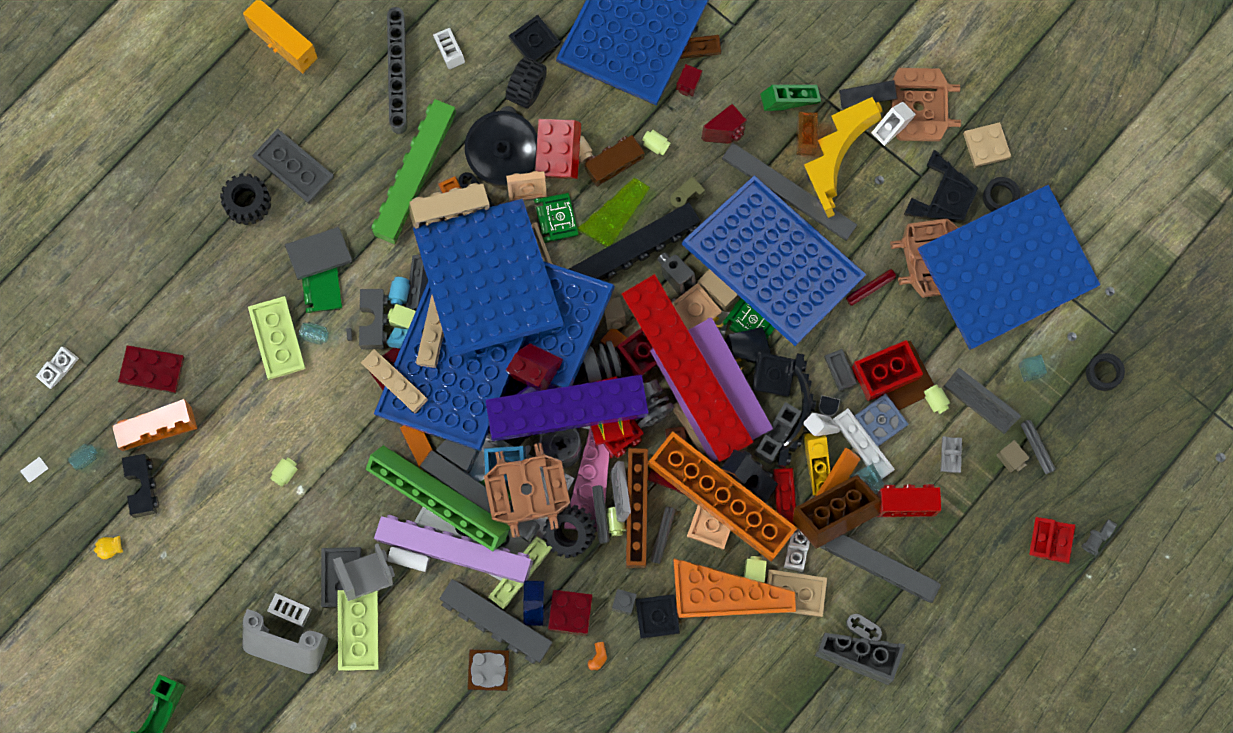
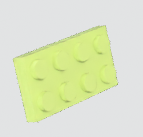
(276, 338)
(358, 632)

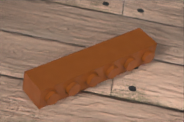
(637, 519)

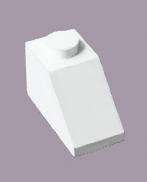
(893, 123)

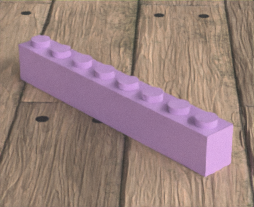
(452, 549)

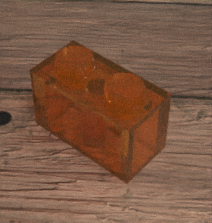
(807, 133)

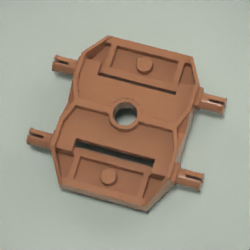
(933, 119)
(915, 236)
(534, 504)

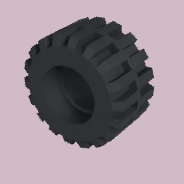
(526, 82)
(238, 186)
(583, 525)

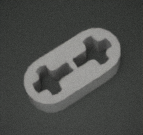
(866, 624)

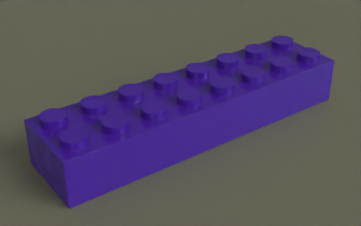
(566, 408)

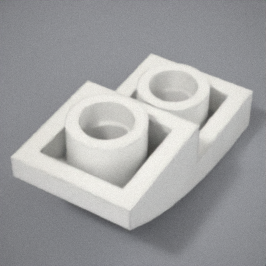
(57, 368)
(797, 551)

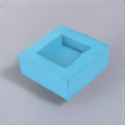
(396, 338)

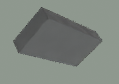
(840, 370)

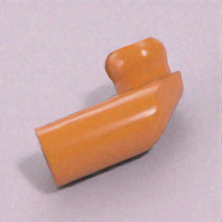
(600, 657)

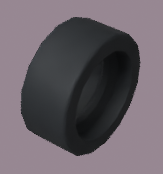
(999, 181)
(1112, 359)

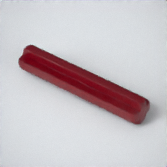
(871, 287)

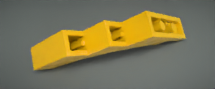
(849, 125)

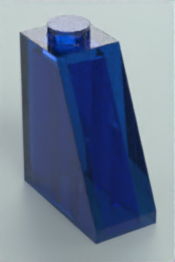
(533, 603)

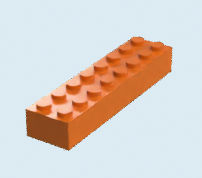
(722, 496)

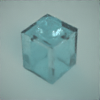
(1032, 368)

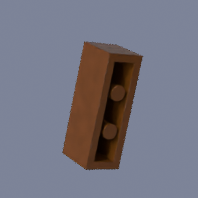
(614, 160)

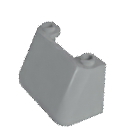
(298, 656)

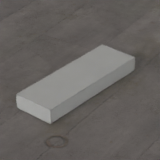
(620, 491)

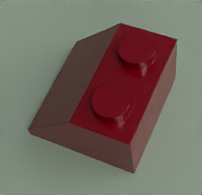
(725, 127)
(534, 367)

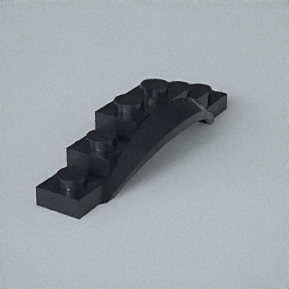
(808, 405)

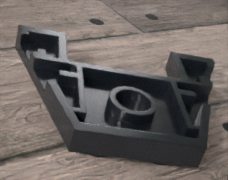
(951, 197)

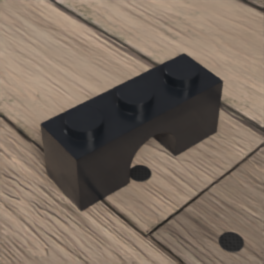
(743, 469)
(144, 501)

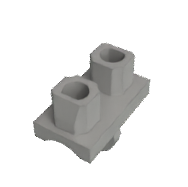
(951, 454)

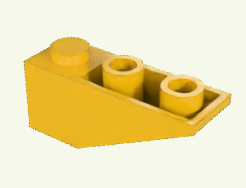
(817, 460)

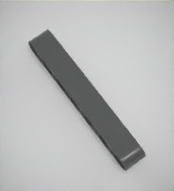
(394, 62)
(469, 488)
(883, 567)

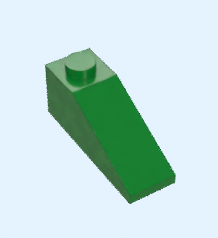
(789, 96)

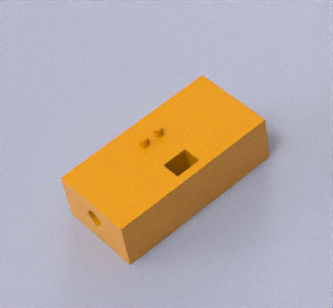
(280, 35)

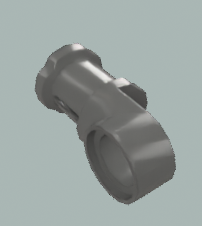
(1096, 537)

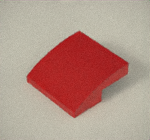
(1052, 540)

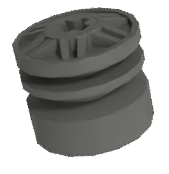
(601, 363)
(656, 407)
(572, 442)

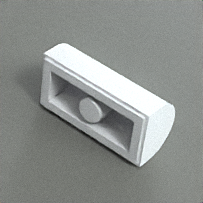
(408, 559)

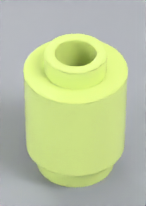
(656, 142)
(937, 399)
(283, 471)
(614, 527)

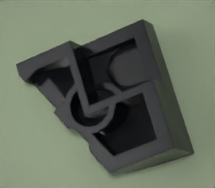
(747, 344)

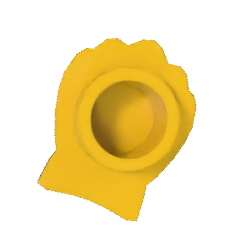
(108, 547)

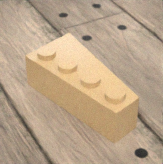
(448, 205)

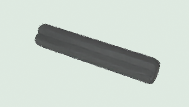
(1037, 446)
(600, 513)
(663, 535)

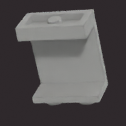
(364, 574)

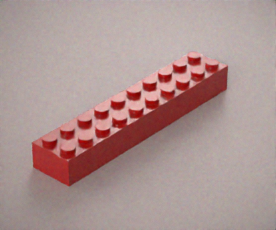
(687, 367)

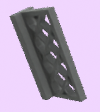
(981, 400)

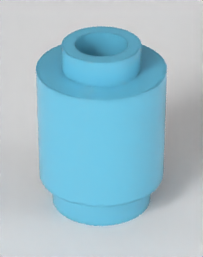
(399, 291)

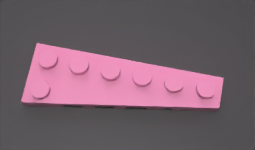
(592, 472)

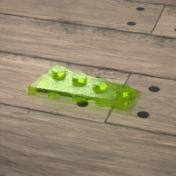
(611, 219)

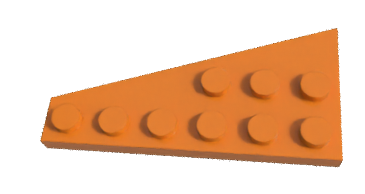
(713, 592)

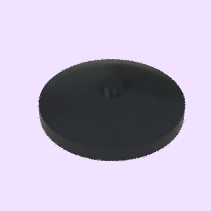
(500, 147)

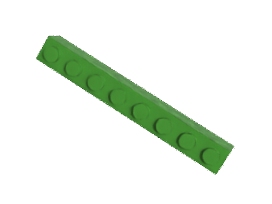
(414, 171)
(437, 498)

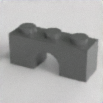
(373, 335)
(776, 437)

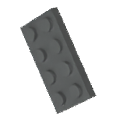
(293, 166)

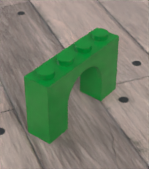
(167, 696)

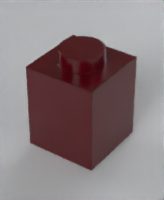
(689, 80)

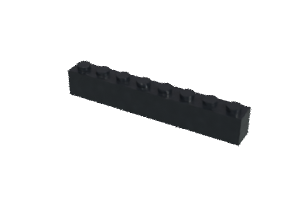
(640, 244)

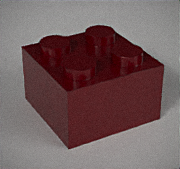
(636, 353)
(570, 612)

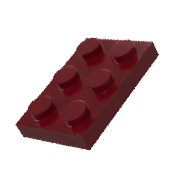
(151, 369)

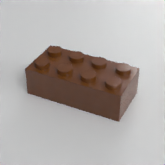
(836, 511)

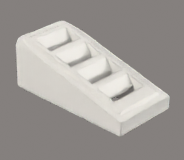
(454, 58)
(821, 425)
(303, 617)

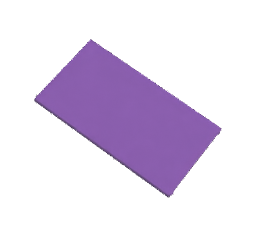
(729, 377)

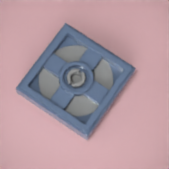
(881, 420)

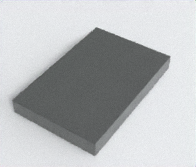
(318, 253)
(329, 580)

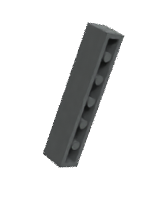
(495, 621)

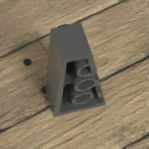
(864, 656)

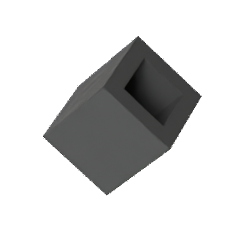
(624, 602)

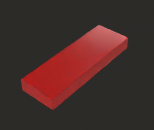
(785, 493)

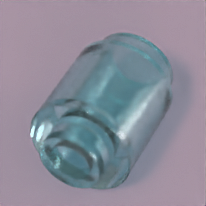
(314, 333)
(82, 456)

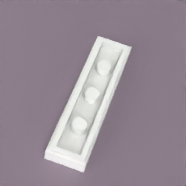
(862, 443)

